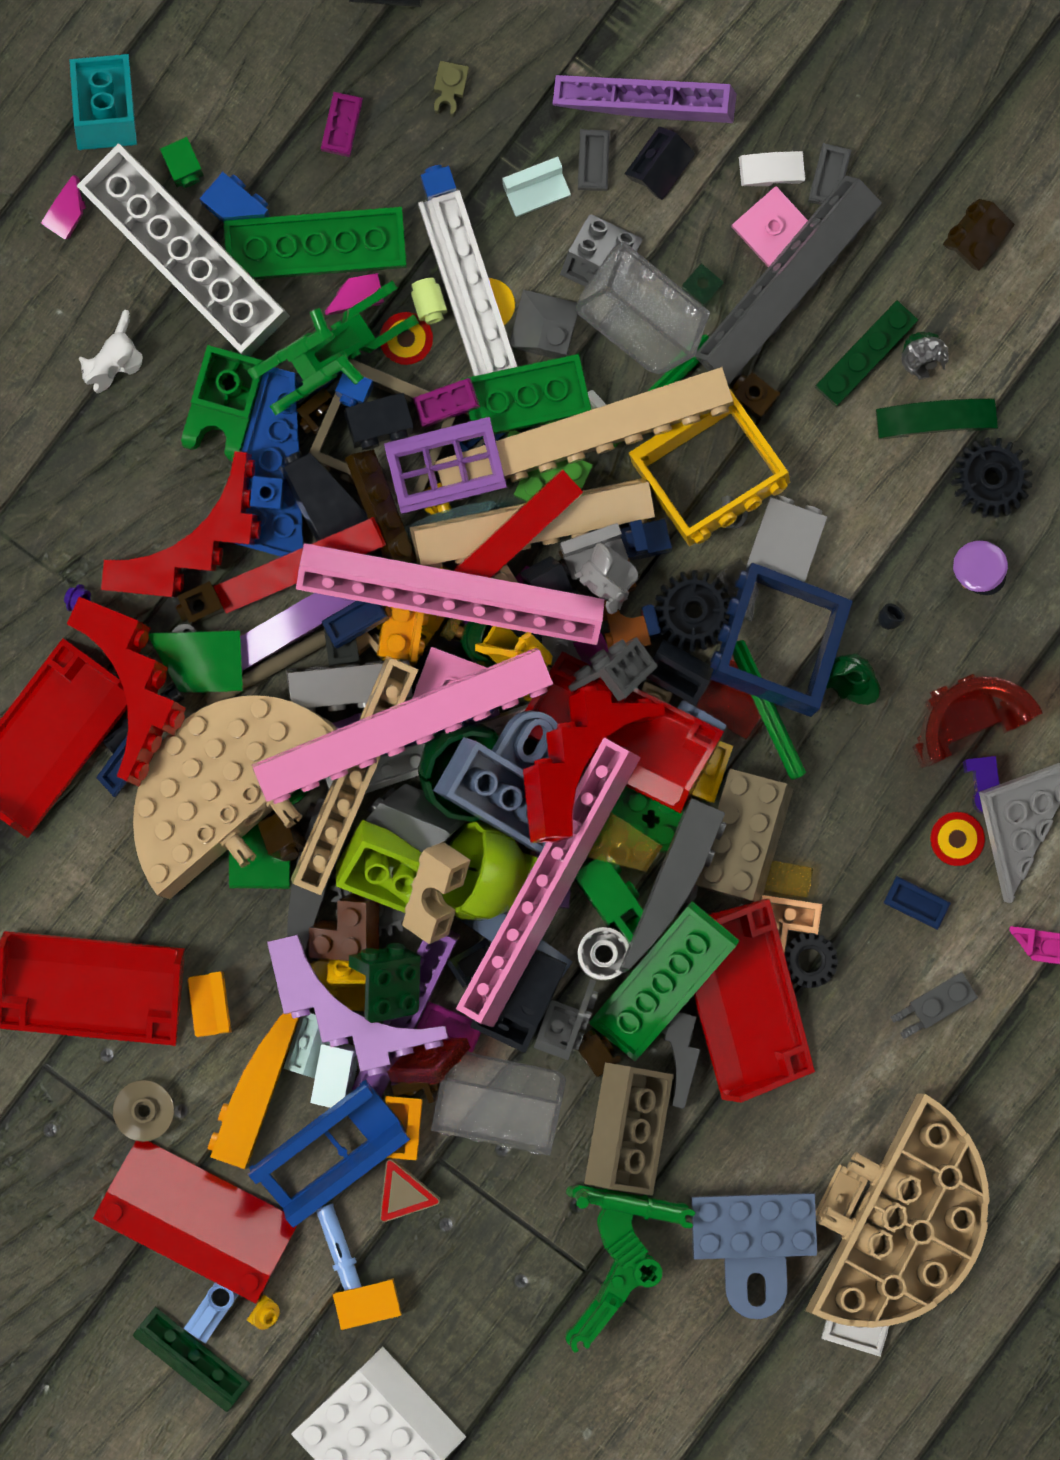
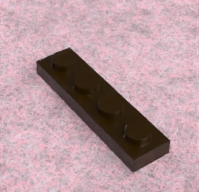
(380, 505)

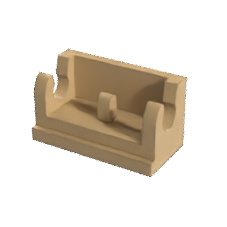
(842, 1193)

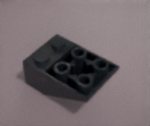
(527, 1003)

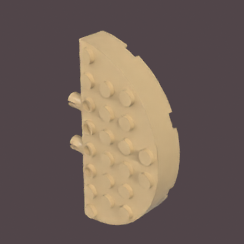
(205, 790)
(912, 1229)

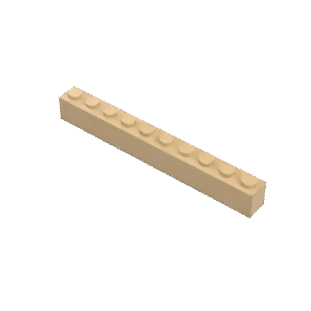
(601, 428)

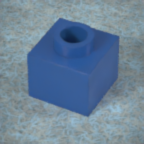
(437, 181)
(353, 394)
(276, 499)

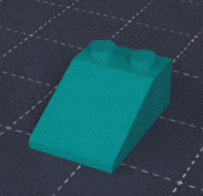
(102, 102)

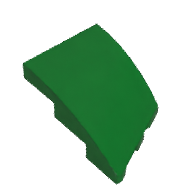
(201, 659)

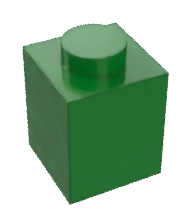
(182, 163)

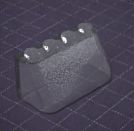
(643, 311)
(500, 1103)

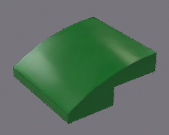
(264, 871)

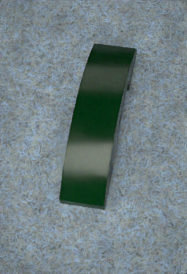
(936, 417)

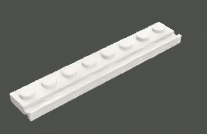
(467, 284)

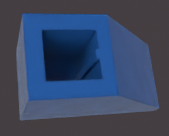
(230, 201)

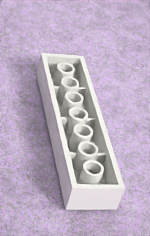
(183, 251)

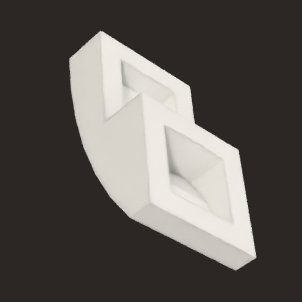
(771, 168)

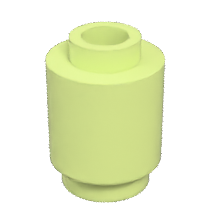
(428, 300)

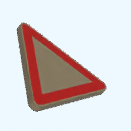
(403, 1193)

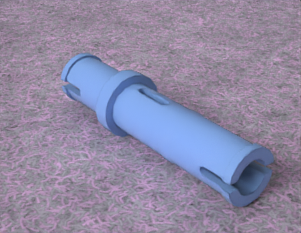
(338, 1247)

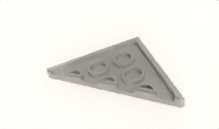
(1017, 821)

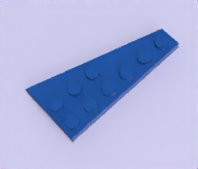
(270, 441)

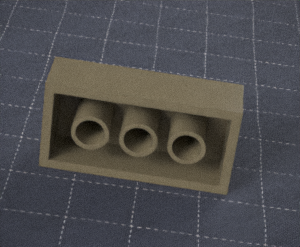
(754, 821)
(628, 1129)

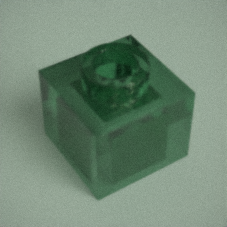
(702, 295)

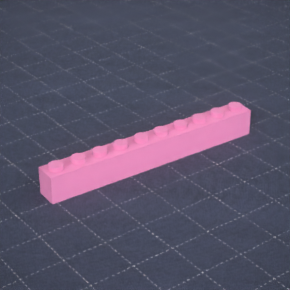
(450, 594)
(401, 725)
(547, 886)

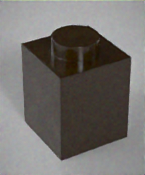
(281, 841)

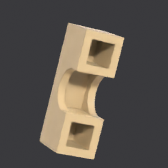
(439, 872)

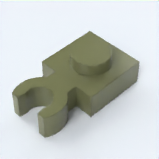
(450, 83)

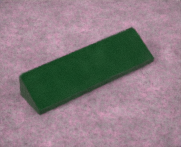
(191, 1359)

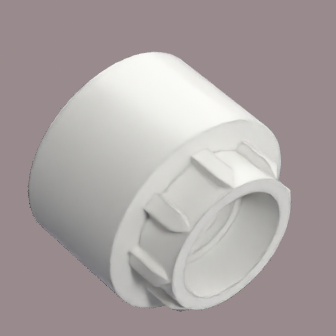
(586, 953)

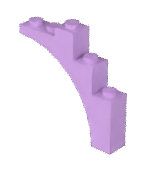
(303, 990)

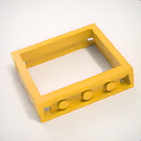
(664, 443)

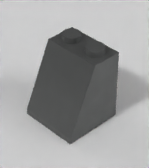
(413, 818)

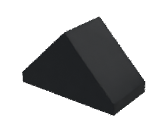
(467, 962)

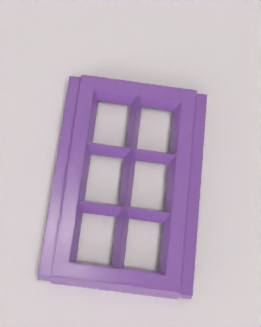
(451, 492)

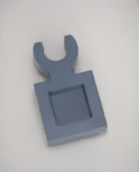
(692, 710)

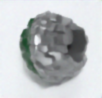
(922, 352)

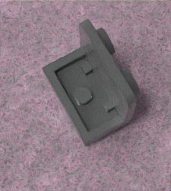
(562, 1024)

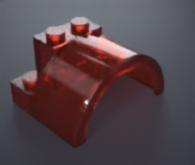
(969, 709)

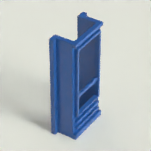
(372, 1118)

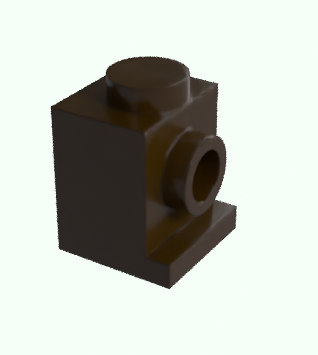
(758, 405)
(204, 593)
(597, 1052)

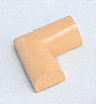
(795, 916)

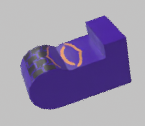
(984, 776)

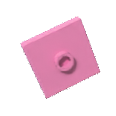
(770, 225)
(443, 669)

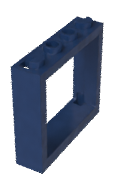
(723, 673)

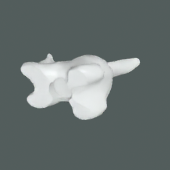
(115, 356)

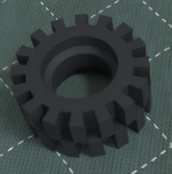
(827, 953)

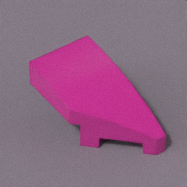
(65, 210)
(353, 292)
(1038, 945)

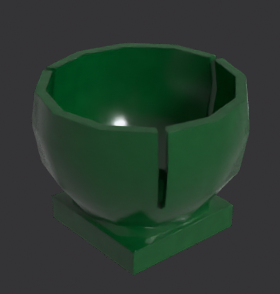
(437, 756)

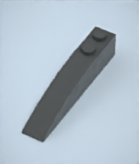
(681, 867)
(304, 904)

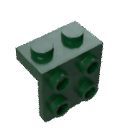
(391, 981)

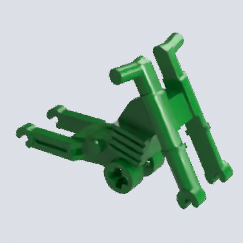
(325, 352)
(625, 1248)

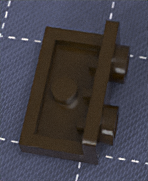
(979, 233)

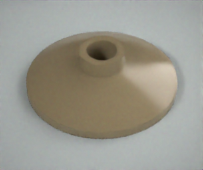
(127, 1108)

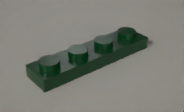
(866, 353)

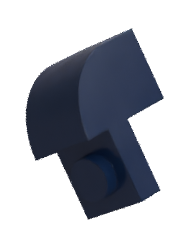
(646, 539)

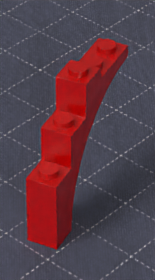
(200, 550)
(141, 679)
(554, 780)

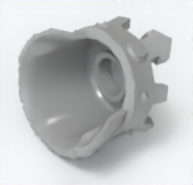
(608, 576)

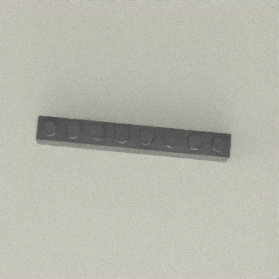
(789, 278)

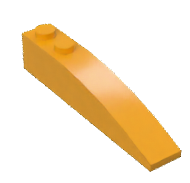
(251, 1099)

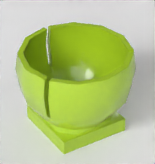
(498, 873)

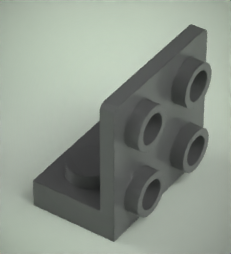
(592, 247)
(619, 668)

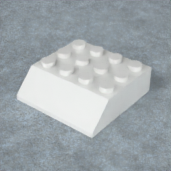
(379, 1417)

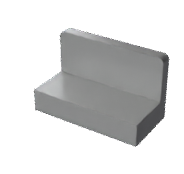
(580, 549)

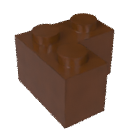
(354, 930)

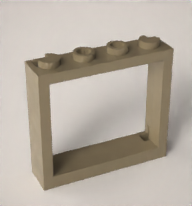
(389, 384)

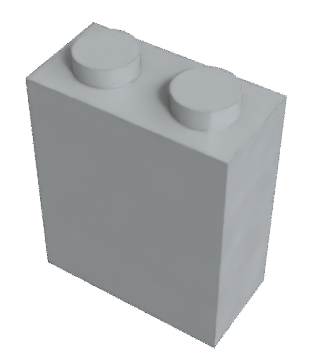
(787, 538)

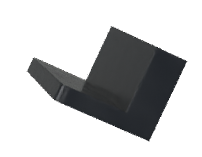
(660, 162)

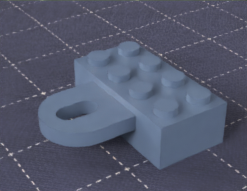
(493, 780)
(752, 1238)

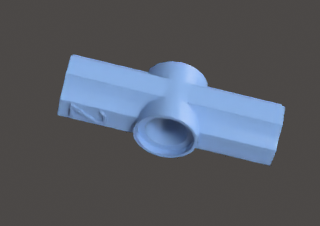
(208, 1315)

